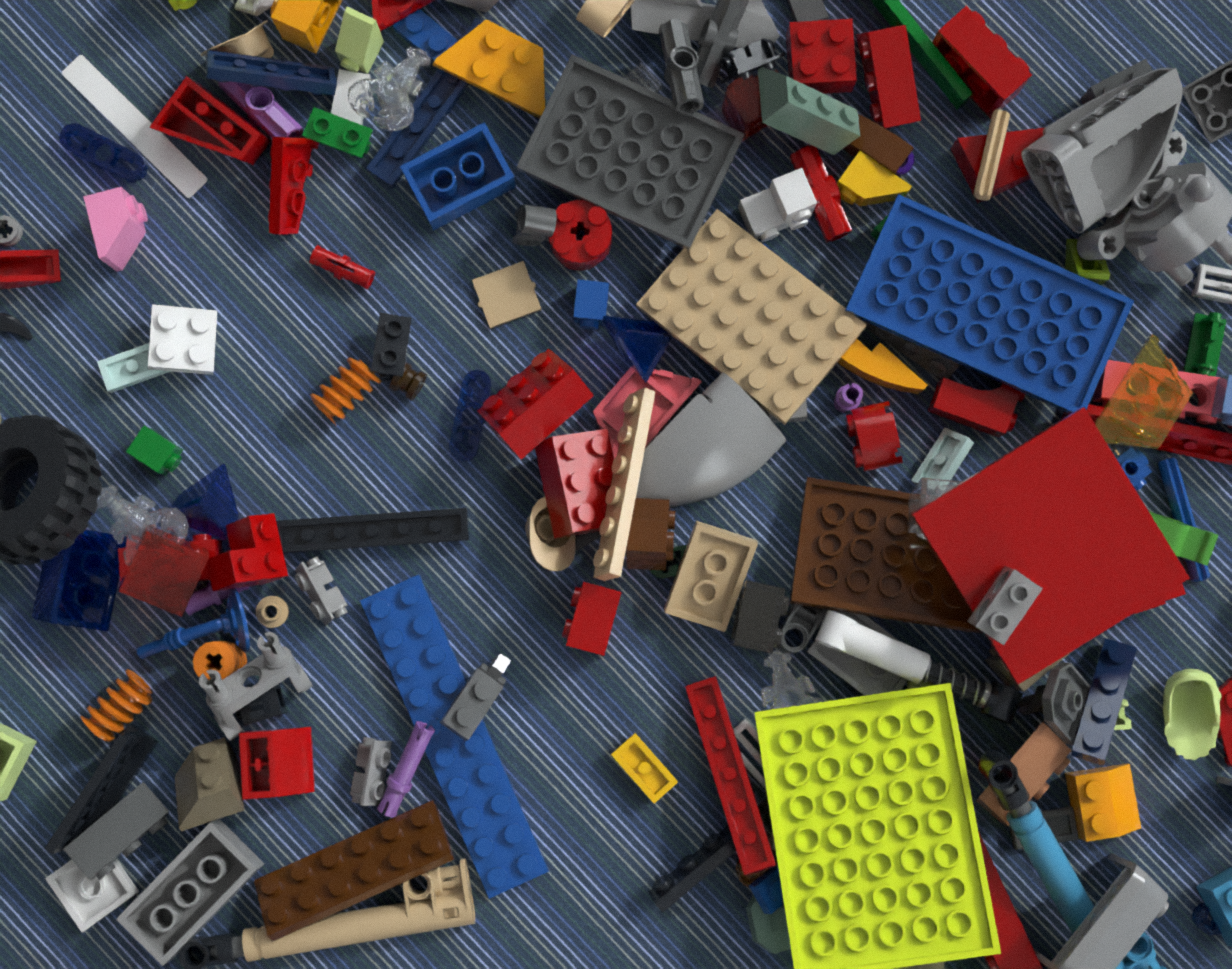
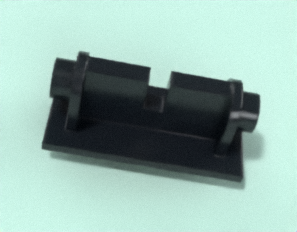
(740, 66)
(391, 346)

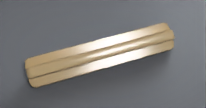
(991, 155)

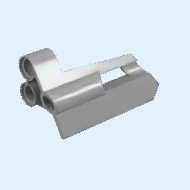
(650, 14)

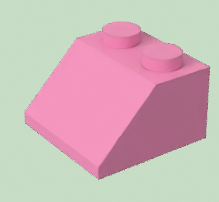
(116, 225)

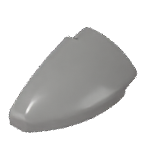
(1105, 149)
(709, 446)

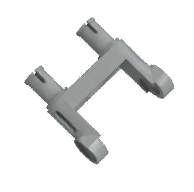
(230, 695)

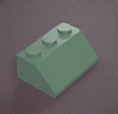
(806, 112)

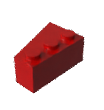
(889, 76)

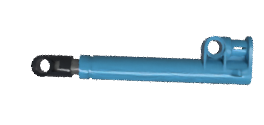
(1049, 857)

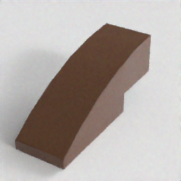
(880, 145)

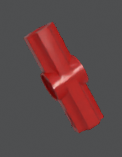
(828, 209)

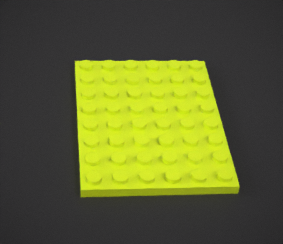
(876, 832)

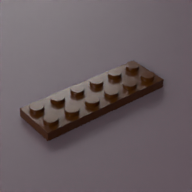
(353, 870)

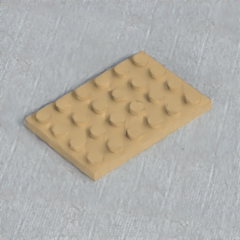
(751, 316)

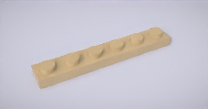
(624, 485)

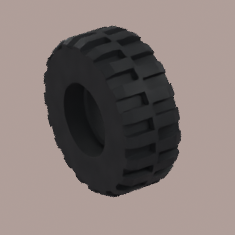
(62, 495)

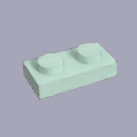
(127, 369)
(944, 456)

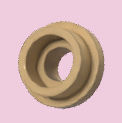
(282, 611)

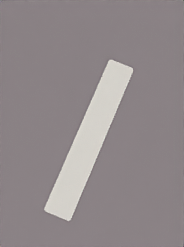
(134, 126)

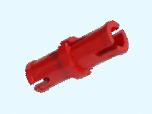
(359, 274)

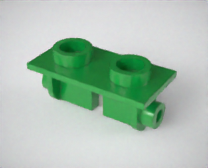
(338, 133)
(1205, 344)

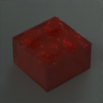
(164, 570)

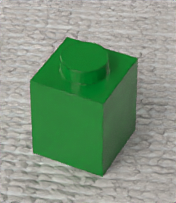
(155, 451)

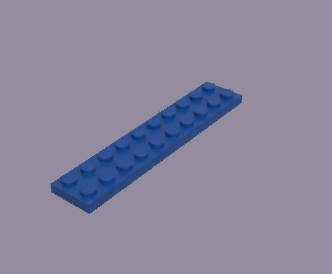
(466, 770)

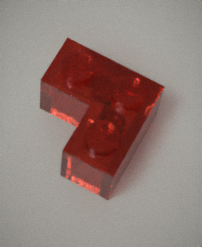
(743, 106)

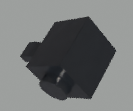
(264, 707)

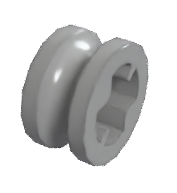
(16, 234)

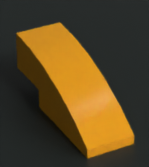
(881, 368)

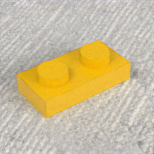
(644, 768)

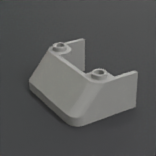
(1113, 922)

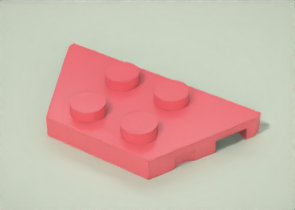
(670, 395)

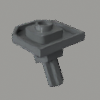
(1060, 701)

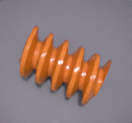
(344, 389)
(208, 658)
(119, 707)

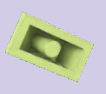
(358, 41)

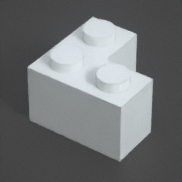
(781, 206)

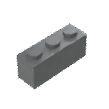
(117, 832)

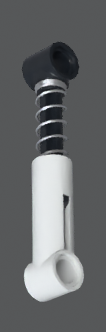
(914, 665)

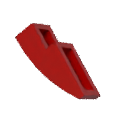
(29, 268)

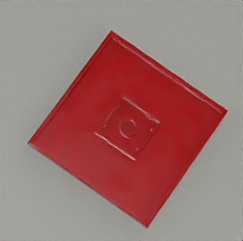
(1066, 523)

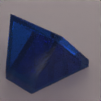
(638, 342)
(209, 504)

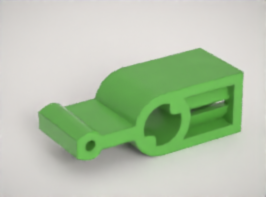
(1187, 540)

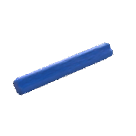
(1181, 509)

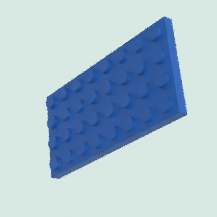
(989, 306)

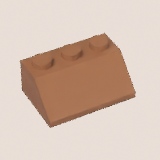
(1035, 763)

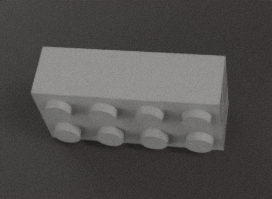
(190, 891)

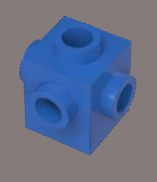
(1135, 463)

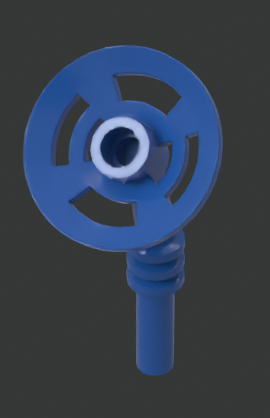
(231, 622)

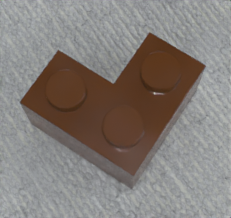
(648, 539)

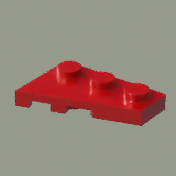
(288, 173)

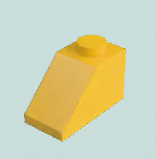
(870, 182)

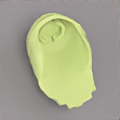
(1191, 713)

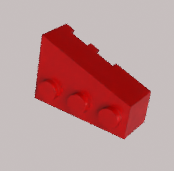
(206, 121)
(1011, 169)

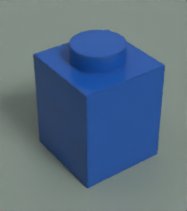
(591, 303)

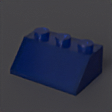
(80, 583)

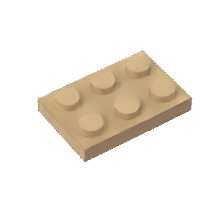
(710, 576)

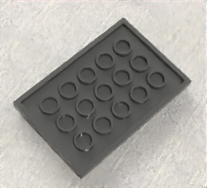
(630, 152)

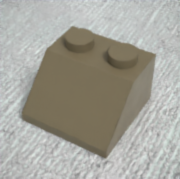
(208, 785)

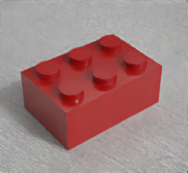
(982, 60)
(535, 403)
(576, 480)

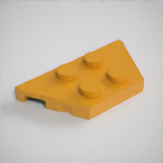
(499, 65)

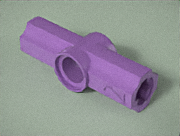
(271, 118)

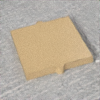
(506, 294)

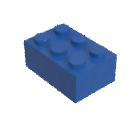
(458, 176)

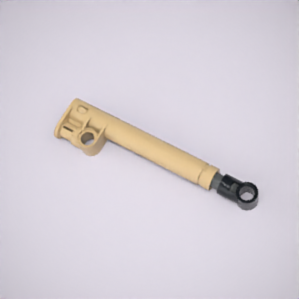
(441, 906)

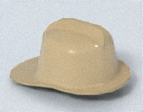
(251, 43)
(547, 551)

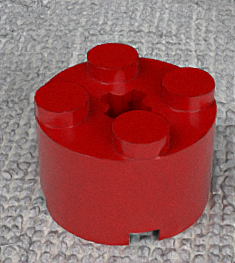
(596, 243)
(874, 435)

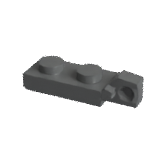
(475, 698)

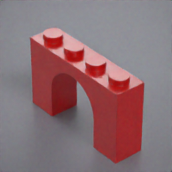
(980, 409)

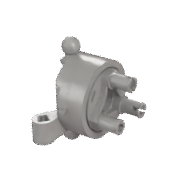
(1169, 219)

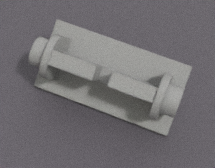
(312, 580)
(369, 786)

